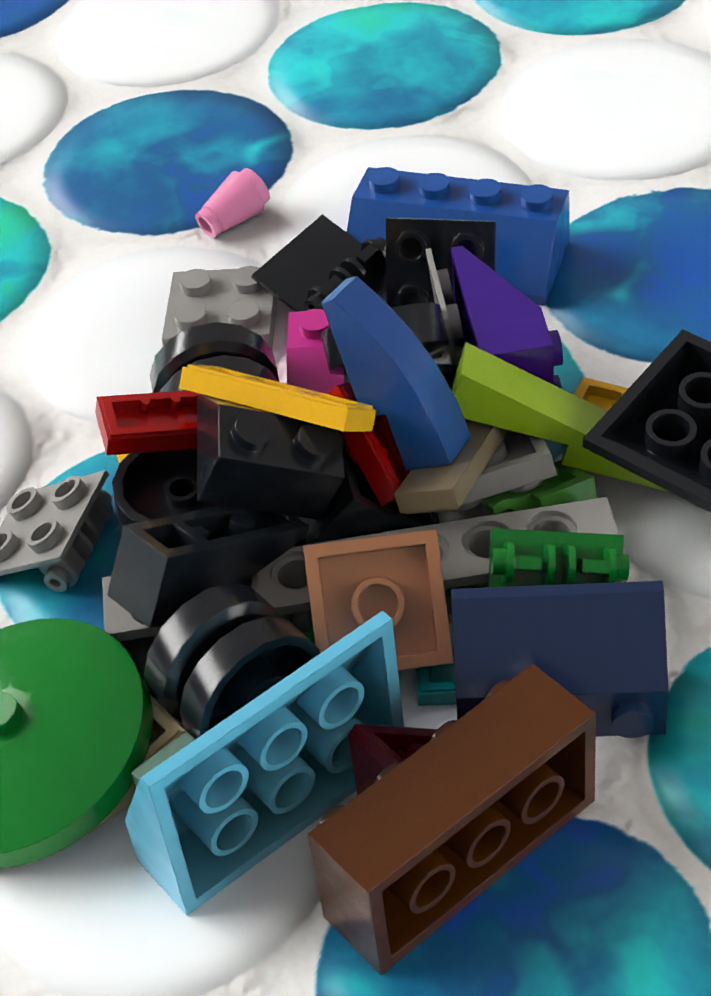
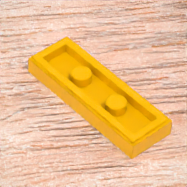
(278, 398)

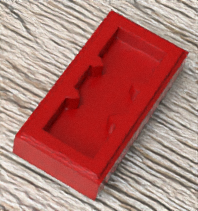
(148, 422)
(374, 452)

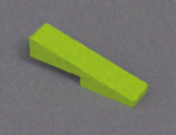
(517, 401)

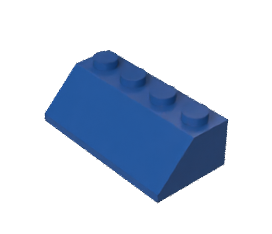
(528, 218)

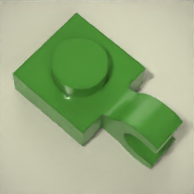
(565, 487)

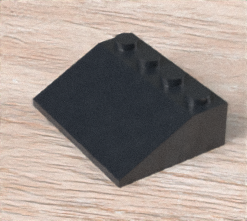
(665, 422)

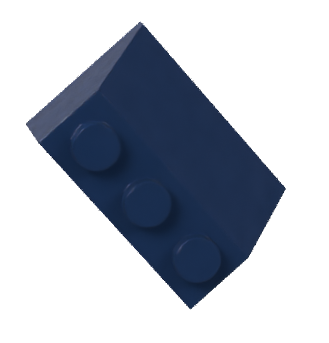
(589, 638)

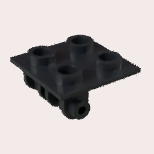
(406, 258)
(319, 262)

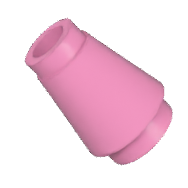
(234, 202)

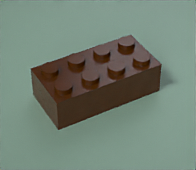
(454, 816)

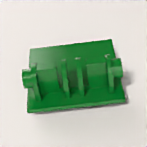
(555, 558)

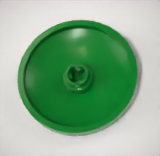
(69, 733)

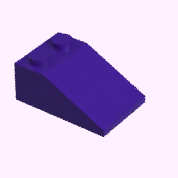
(503, 318)

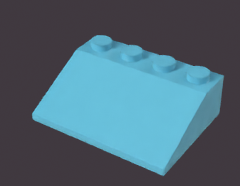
(264, 769)

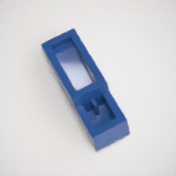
(395, 376)

